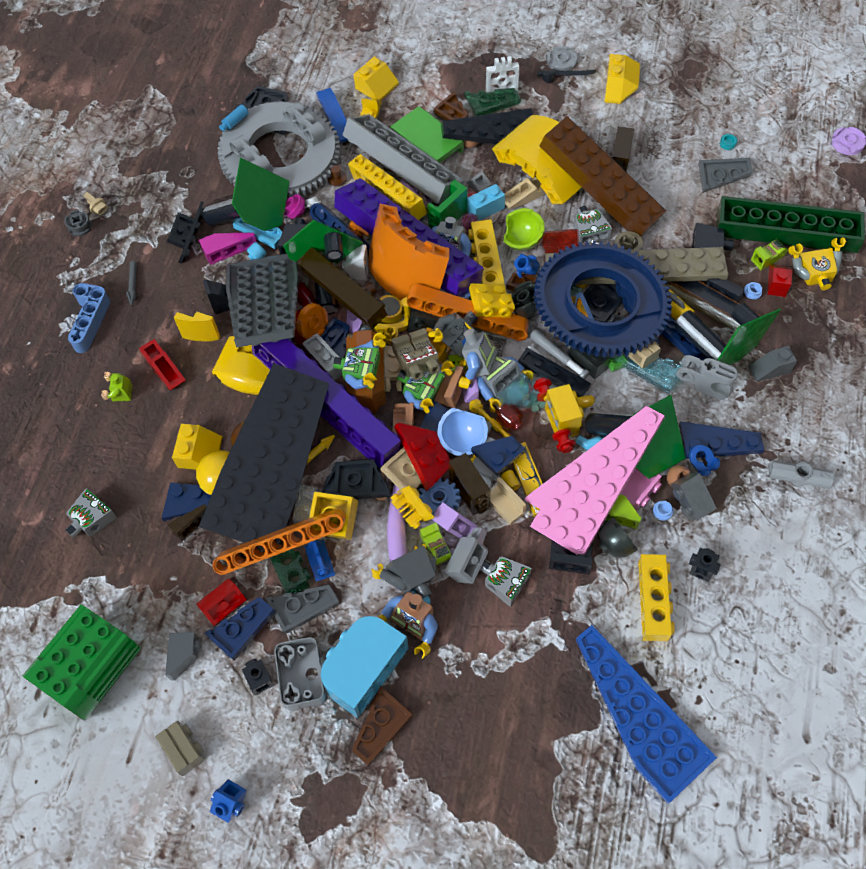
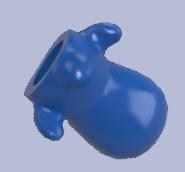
(527, 265)

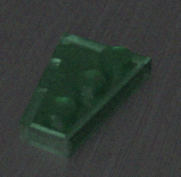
(489, 102)

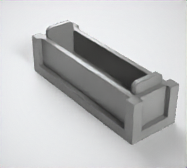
(323, 354)

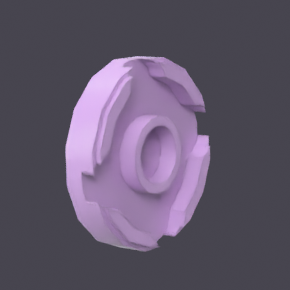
(849, 140)

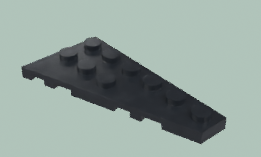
(484, 128)

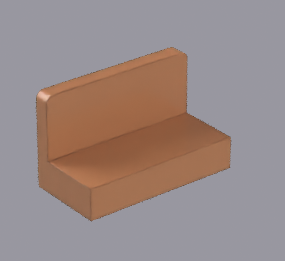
(449, 390)

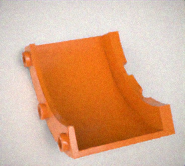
(400, 258)

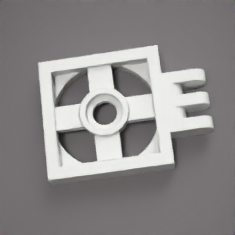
(502, 67)

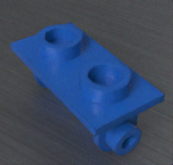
(319, 560)

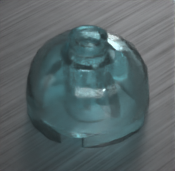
(517, 392)

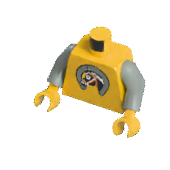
(818, 265)

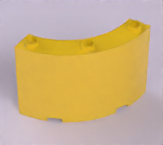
(523, 149)

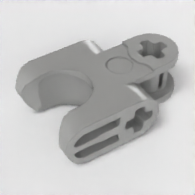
(708, 376)

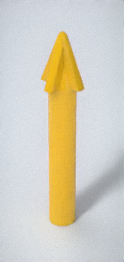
(325, 443)

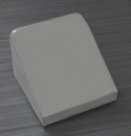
(479, 182)

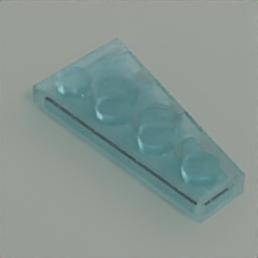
(659, 373)

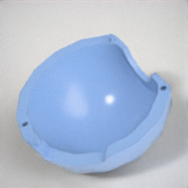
(461, 431)

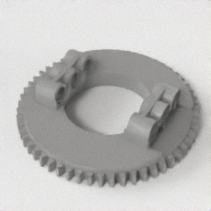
(317, 132)

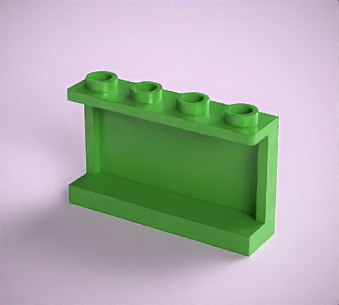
(426, 134)

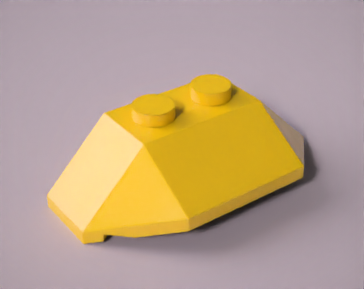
(621, 78)

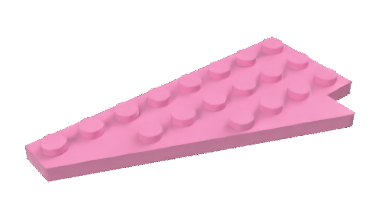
(584, 492)

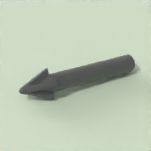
(131, 293)

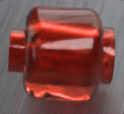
(509, 417)

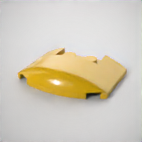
(240, 368)

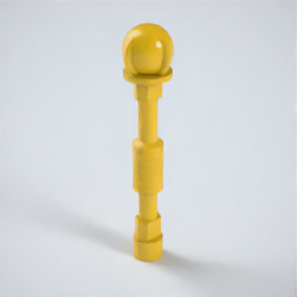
(476, 407)

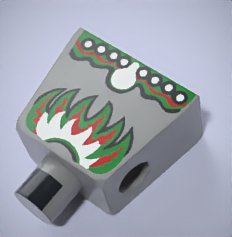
(591, 225)
(88, 515)
(505, 578)

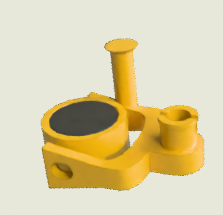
(394, 309)

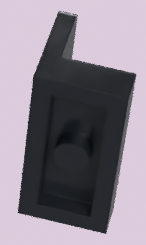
(726, 288)

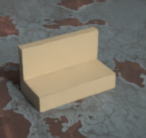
(507, 502)

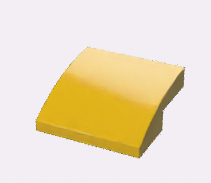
(197, 328)

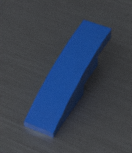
(332, 111)

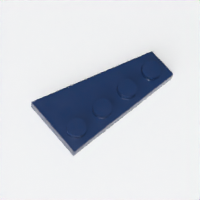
(719, 440)

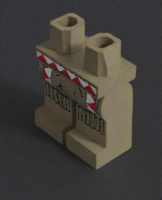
(416, 354)

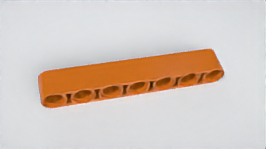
(443, 304)
(272, 548)

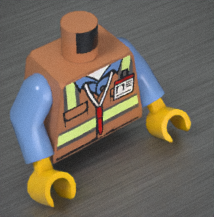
(414, 617)

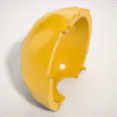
(209, 470)

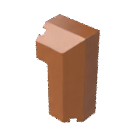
(368, 397)

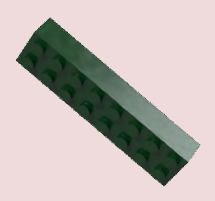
(790, 223)

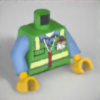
(361, 363)
(424, 390)

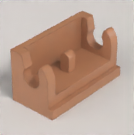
(403, 414)

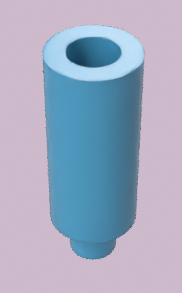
(234, 118)

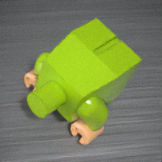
(119, 387)

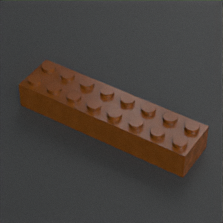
(601, 177)

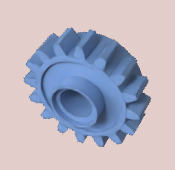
(441, 490)

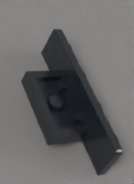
(182, 231)

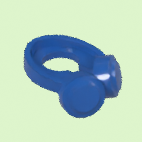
(712, 462)

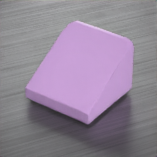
(472, 392)

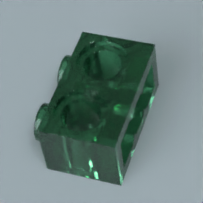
(287, 572)

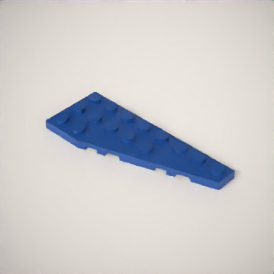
(653, 734)

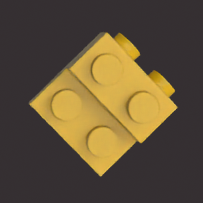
(491, 300)

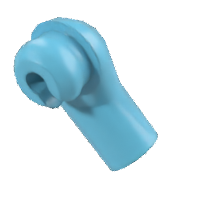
(587, 444)

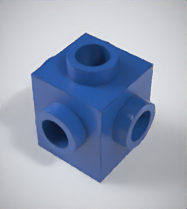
(228, 801)

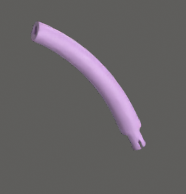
(396, 531)

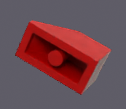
(779, 280)

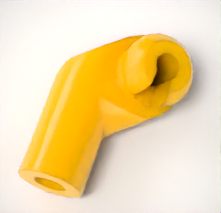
(585, 401)

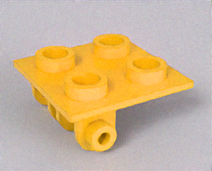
(420, 510)

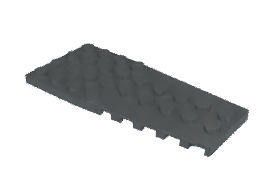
(262, 299)

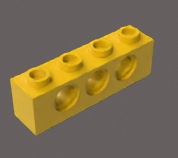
(652, 629)

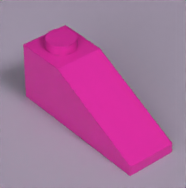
(225, 245)

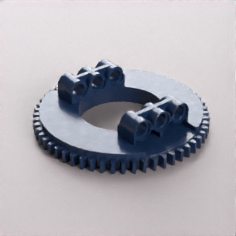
(637, 282)

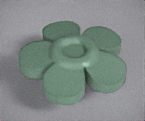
(535, 404)

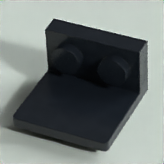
(566, 560)

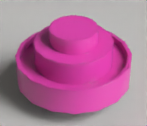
(294, 206)

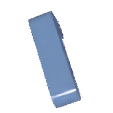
(94, 307)

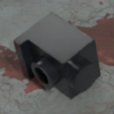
(261, 681)

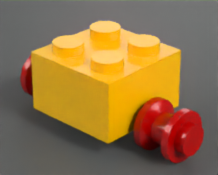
(562, 412)

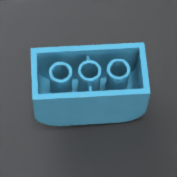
(362, 662)

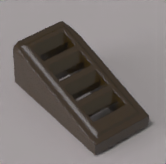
(186, 524)

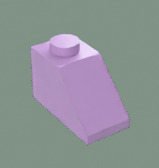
(453, 521)

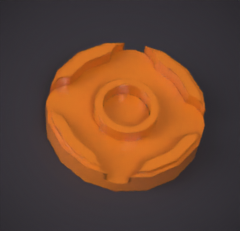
(307, 319)

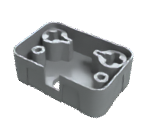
(292, 675)

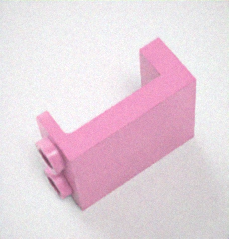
(639, 489)

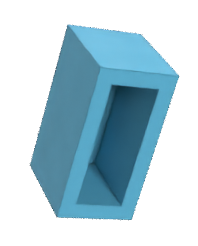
(486, 202)

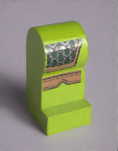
(769, 254)
(435, 543)

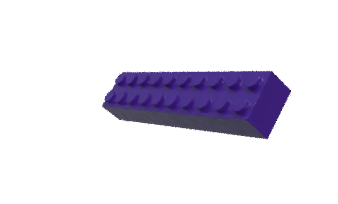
(361, 204)
(339, 408)

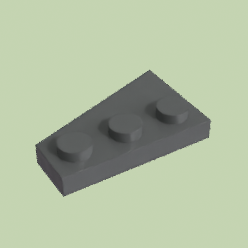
(301, 607)

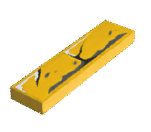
(527, 475)

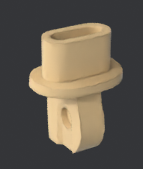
(97, 205)

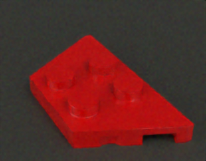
(424, 452)

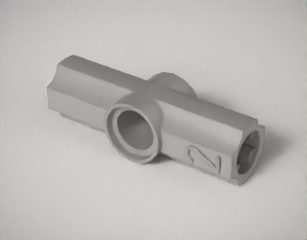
(790, 471)

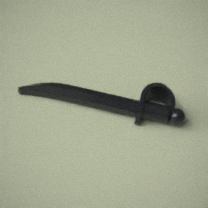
(548, 75)

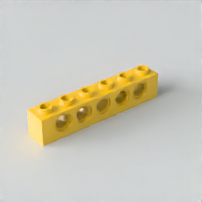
(387, 185)
(486, 251)

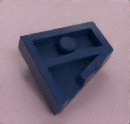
(335, 336)
(499, 453)

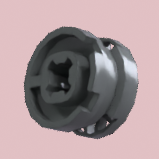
(78, 223)

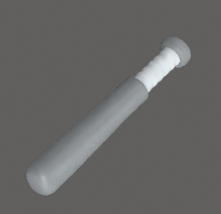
(550, 347)

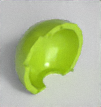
(523, 229)

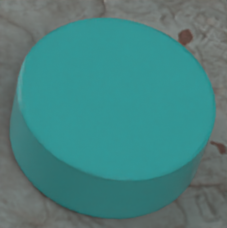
(728, 142)

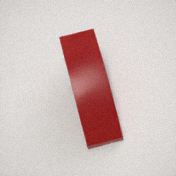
(161, 364)

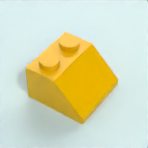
(375, 79)
(194, 444)

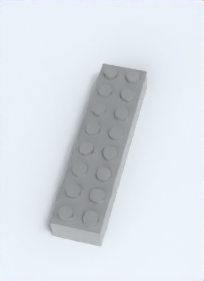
(401, 156)

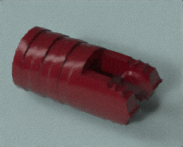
(305, 296)

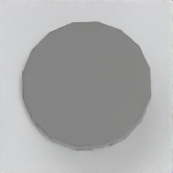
(562, 59)

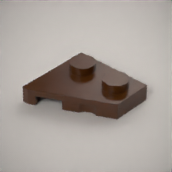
(450, 108)

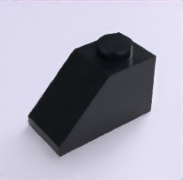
(217, 296)

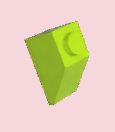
(624, 513)

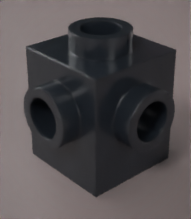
(704, 564)

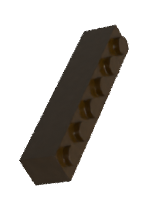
(342, 288)

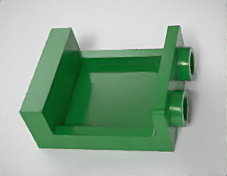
(453, 206)

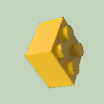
(325, 502)

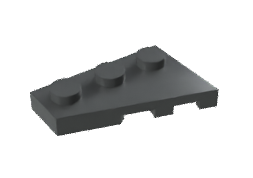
(723, 171)

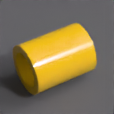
(511, 480)

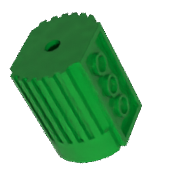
(82, 662)

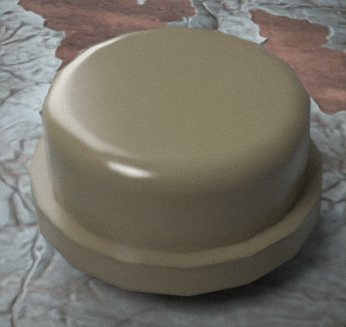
(629, 240)

